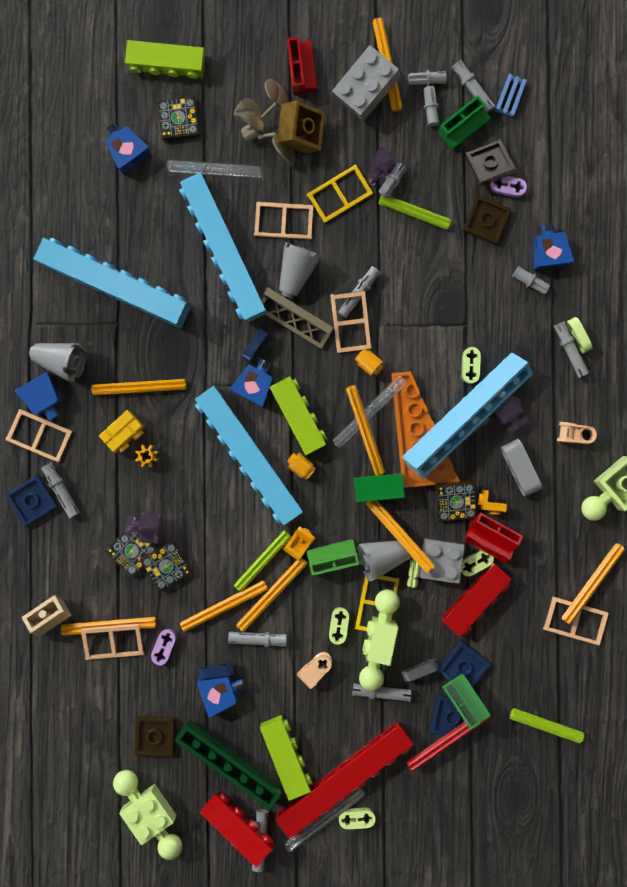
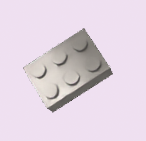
(366, 83)

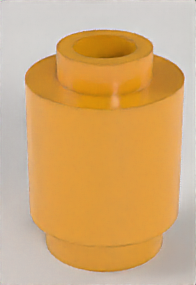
(369, 362)
(300, 465)

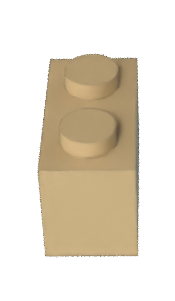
(46, 616)

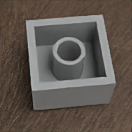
(447, 560)

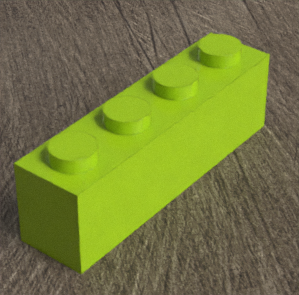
(165, 59)
(298, 416)
(285, 757)

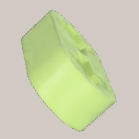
(581, 339)
(475, 365)
(478, 566)
(343, 626)
(357, 823)

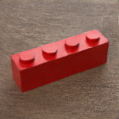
(476, 599)
(237, 828)

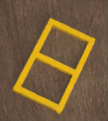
(333, 182)
(363, 600)

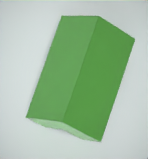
(332, 557)

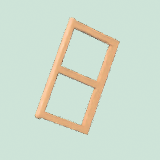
(284, 206)
(364, 320)
(44, 422)
(575, 622)
(110, 629)

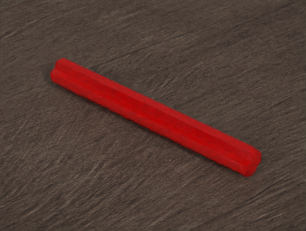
(440, 745)

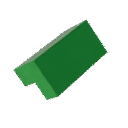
(464, 123)
(379, 487)
(466, 701)

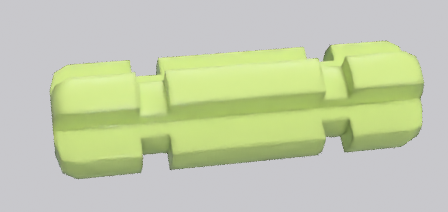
(414, 570)

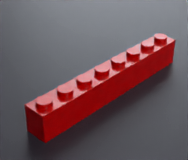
(344, 779)

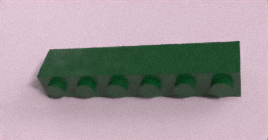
(229, 764)

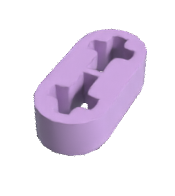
(507, 190)
(159, 645)

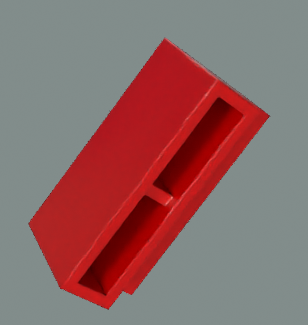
(301, 66)
(493, 537)

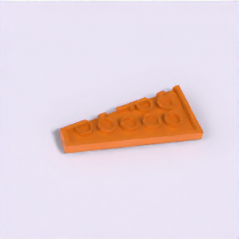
(411, 425)

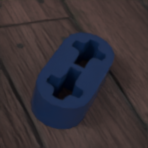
(254, 345)
(217, 670)

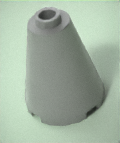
(296, 269)
(60, 358)
(381, 557)

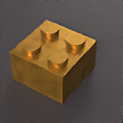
(301, 127)

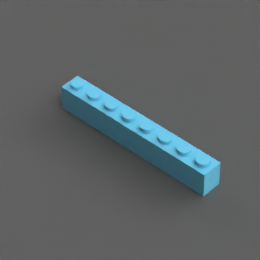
(223, 248)
(467, 415)
(249, 456)

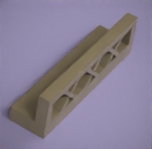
(300, 313)

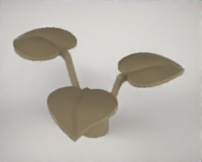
(250, 113)

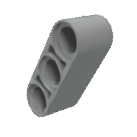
(521, 467)

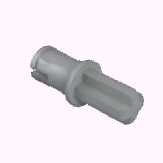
(427, 78)
(431, 106)
(392, 180)
(531, 280)

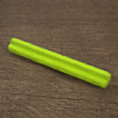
(415, 212)
(262, 561)
(547, 725)

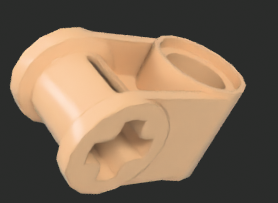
(573, 433)
(313, 671)

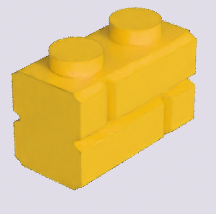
(122, 432)

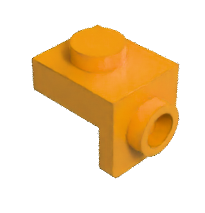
(494, 508)
(299, 543)

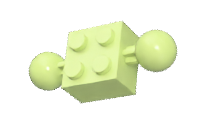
(614, 488)
(380, 641)
(147, 814)

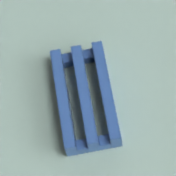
(516, 80)

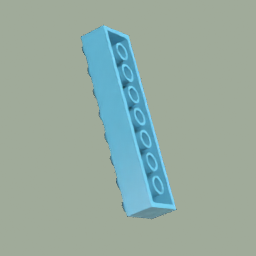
(112, 283)

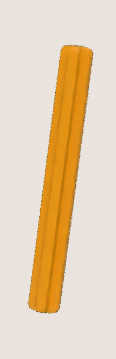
(384, 50)
(135, 387)
(365, 430)
(398, 532)
(593, 583)
(271, 594)
(223, 606)
(72, 629)

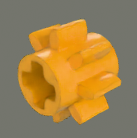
(151, 453)

